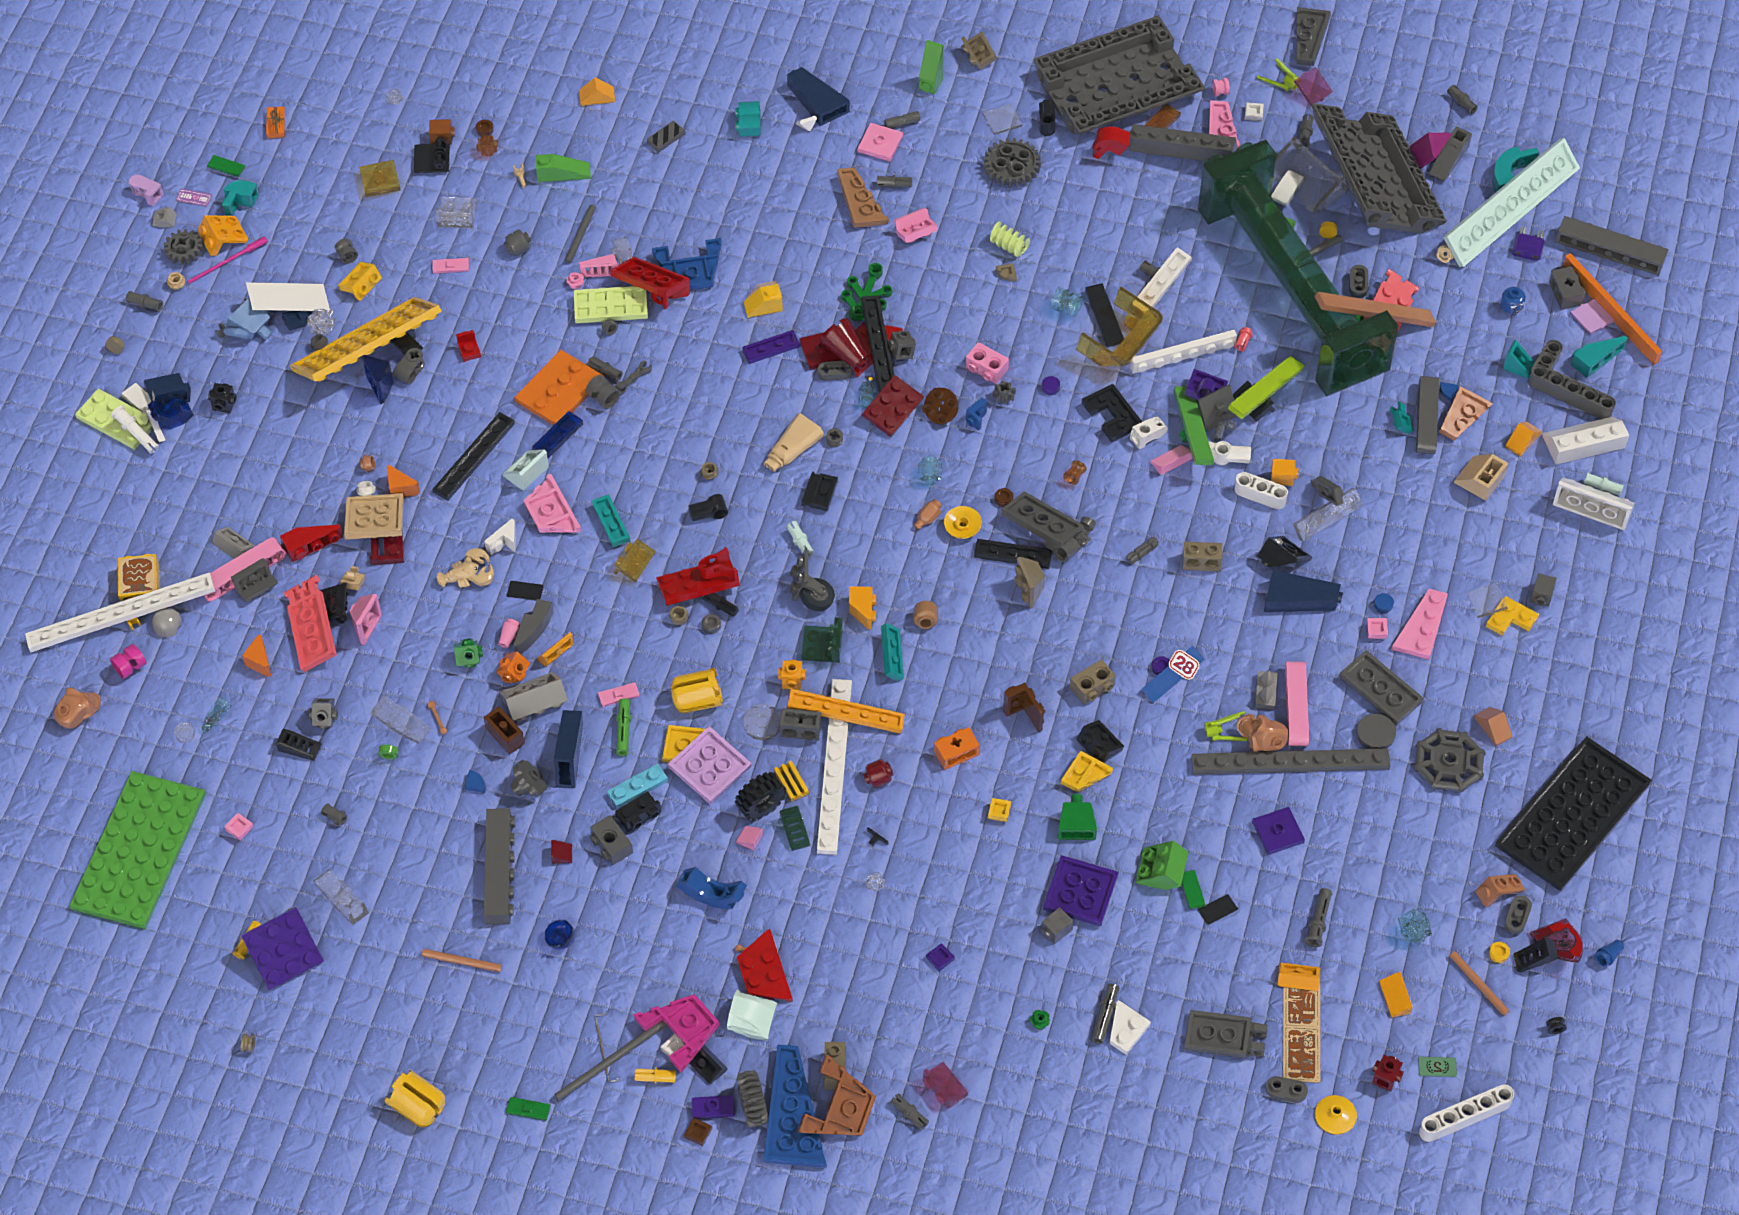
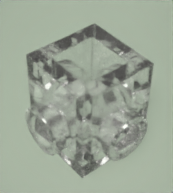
(321, 321)

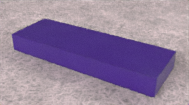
(770, 346)

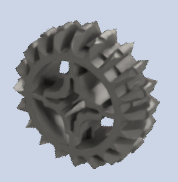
(752, 1098)

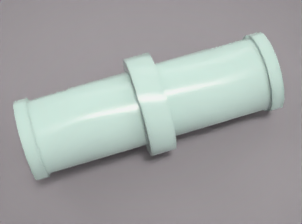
(1603, 484)
(799, 538)

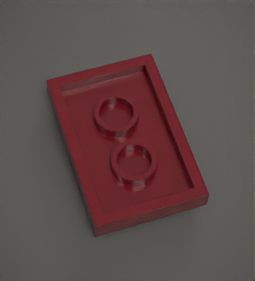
(892, 406)

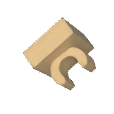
(353, 578)

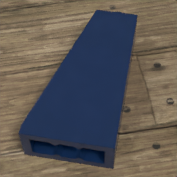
(817, 96)
(1301, 593)
(568, 749)

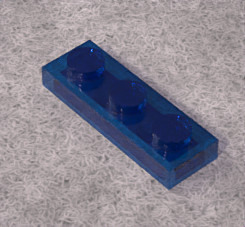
(558, 433)

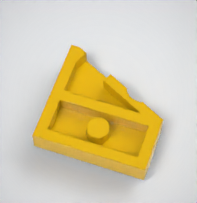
(1085, 772)

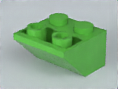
(1162, 866)

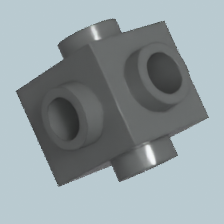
(902, 345)
(323, 712)

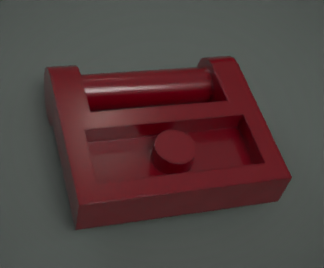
(392, 550)

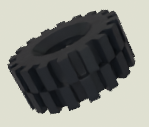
(760, 796)

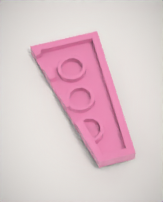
(1221, 120)
(1421, 629)

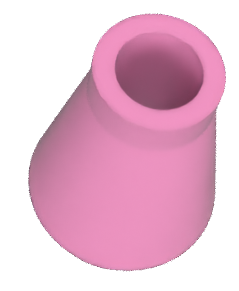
(508, 633)

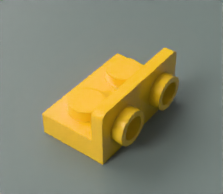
(360, 280)

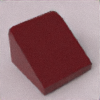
(561, 852)

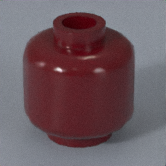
(878, 773)

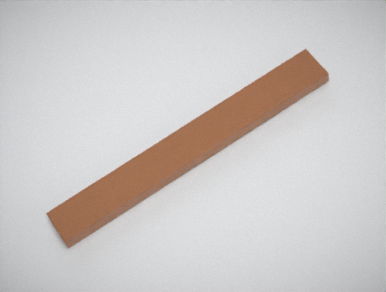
(1370, 308)

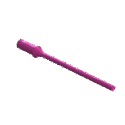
(256, 244)

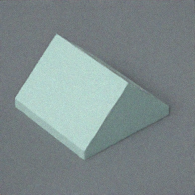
(527, 468)

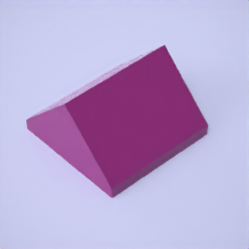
(1428, 147)

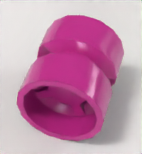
(127, 661)

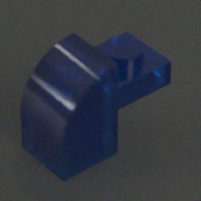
(172, 414)

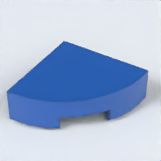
(1448, 390)
(475, 782)

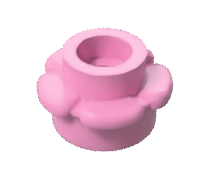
(575, 284)

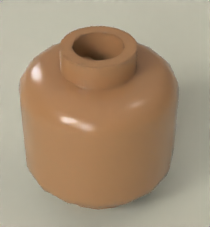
(925, 614)

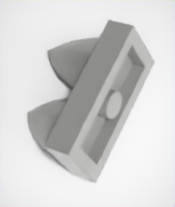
(1266, 690)

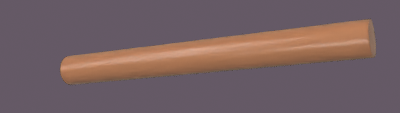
(461, 960)
(1479, 983)

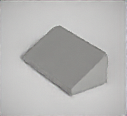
(231, 542)

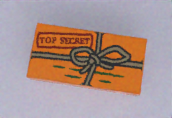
(275, 122)

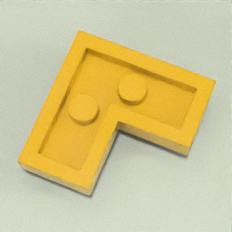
(1514, 614)

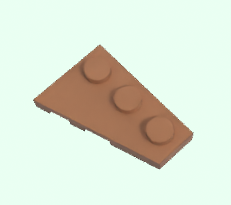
(1463, 413)

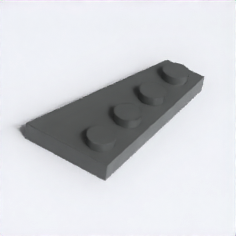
(1310, 33)

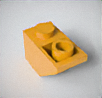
(860, 605)

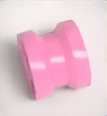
(1220, 87)

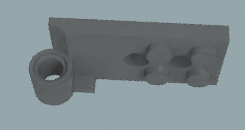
(1056, 530)

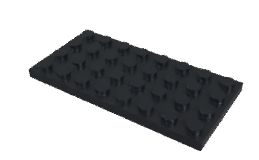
(1573, 813)

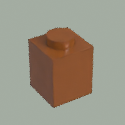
(441, 128)

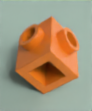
(513, 667)

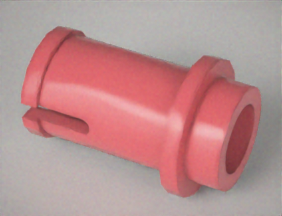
(1244, 336)

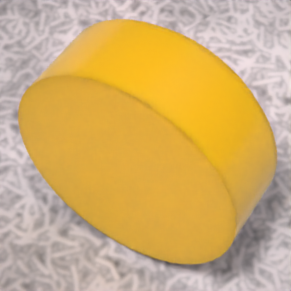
(1328, 229)
(1499, 952)

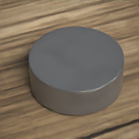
(711, 623)

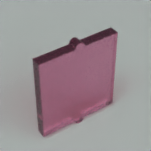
(1313, 86)

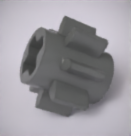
(1004, 392)

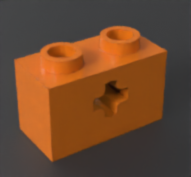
(956, 748)

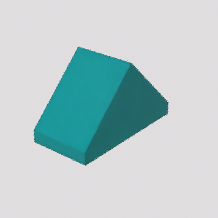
(1518, 360)

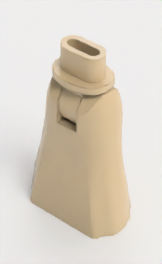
(797, 438)

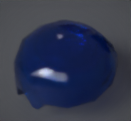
(559, 934)

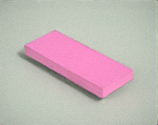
(451, 265)
(612, 696)

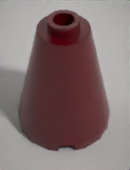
(845, 344)

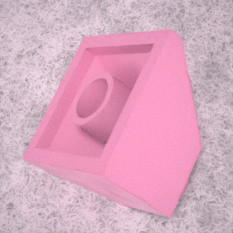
(365, 616)

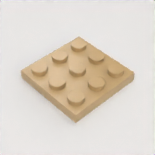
(374, 516)

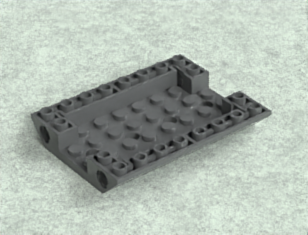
(1109, 64)
(1379, 170)

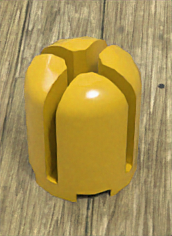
(696, 691)
(416, 1099)

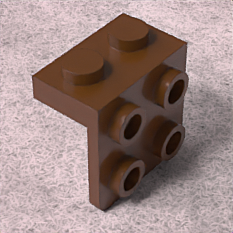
(1021, 697)

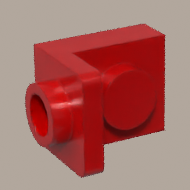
(468, 345)

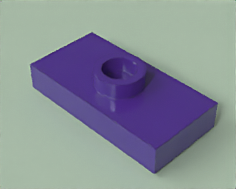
(713, 1107)

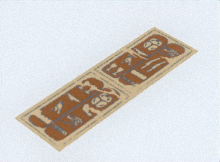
(1301, 1034)

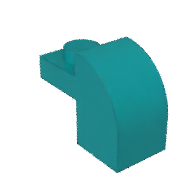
(237, 193)

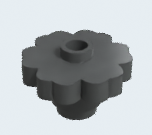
(527, 780)

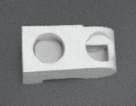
(1147, 431)

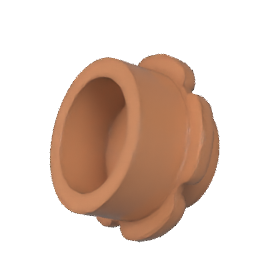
(367, 463)

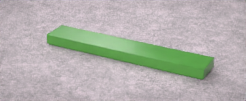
(1193, 427)

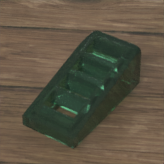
(790, 816)

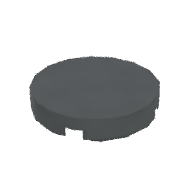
(1376, 731)

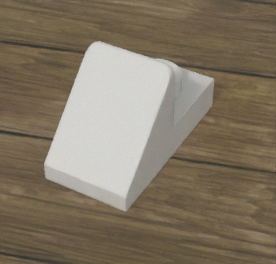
(504, 536)

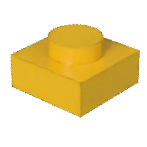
(999, 810)

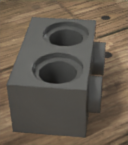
(800, 724)

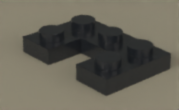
(1123, 414)

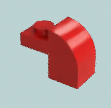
(1110, 139)

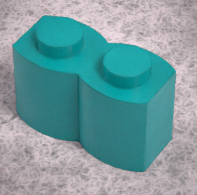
(749, 118)

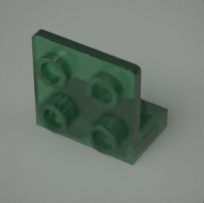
(823, 642)

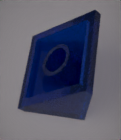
(379, 376)

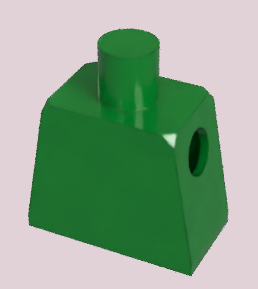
(1077, 820)

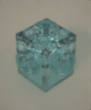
(1415, 926)

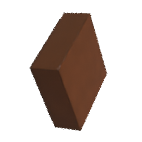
(698, 1131)

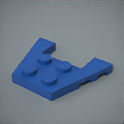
(699, 269)

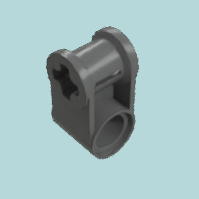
(409, 366)

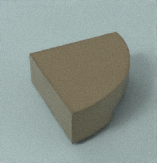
(1007, 272)

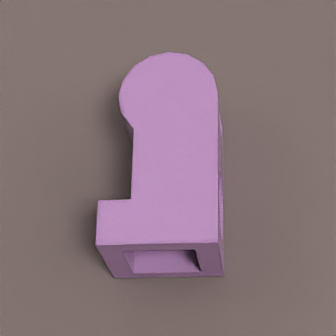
(147, 188)

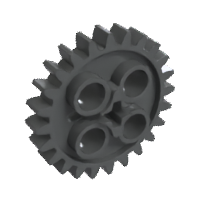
(1012, 162)

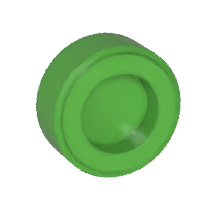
(388, 751)

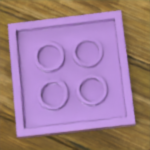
(709, 765)

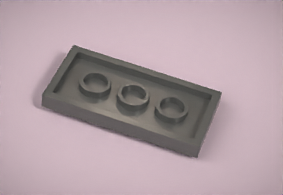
(1381, 687)

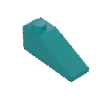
(1597, 354)

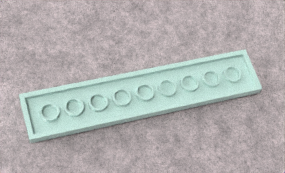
(1511, 202)

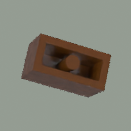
(504, 730)

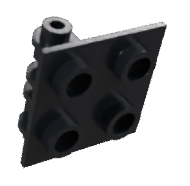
(432, 157)
(336, 602)

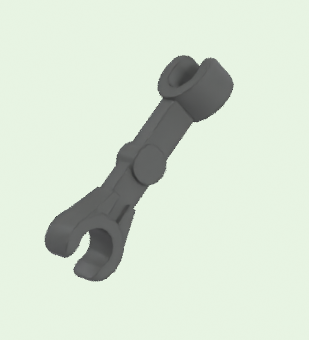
(622, 386)

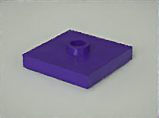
(1278, 830)

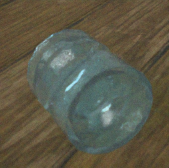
(1066, 302)

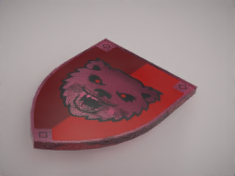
(1567, 939)

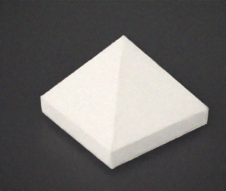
(807, 123)

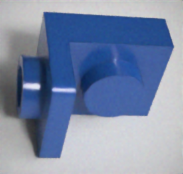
(975, 413)

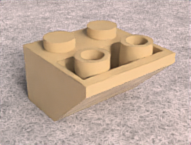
(1482, 475)

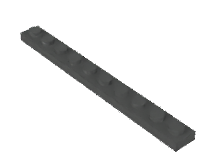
(1290, 761)

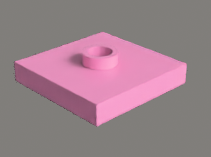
(880, 142)

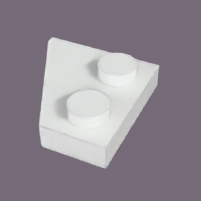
(1127, 1027)

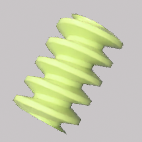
(1008, 240)

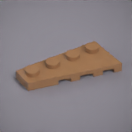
(859, 200)

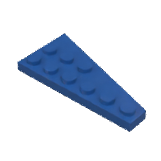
(788, 1104)

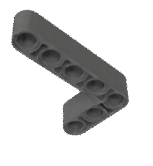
(1565, 388)

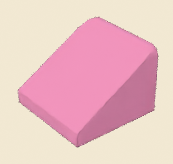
(750, 837)

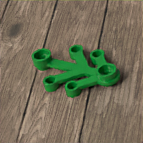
(856, 308)

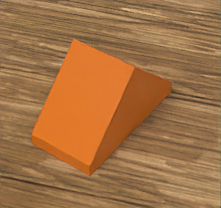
(401, 483)
(256, 657)

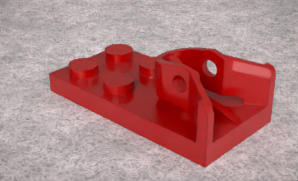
(654, 279)
(699, 580)

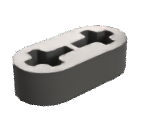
(834, 370)

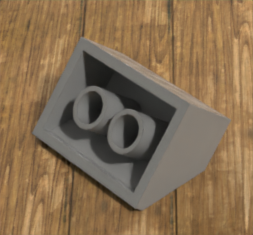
(533, 696)

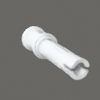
(129, 423)

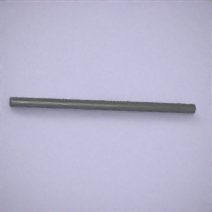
(609, 1060)

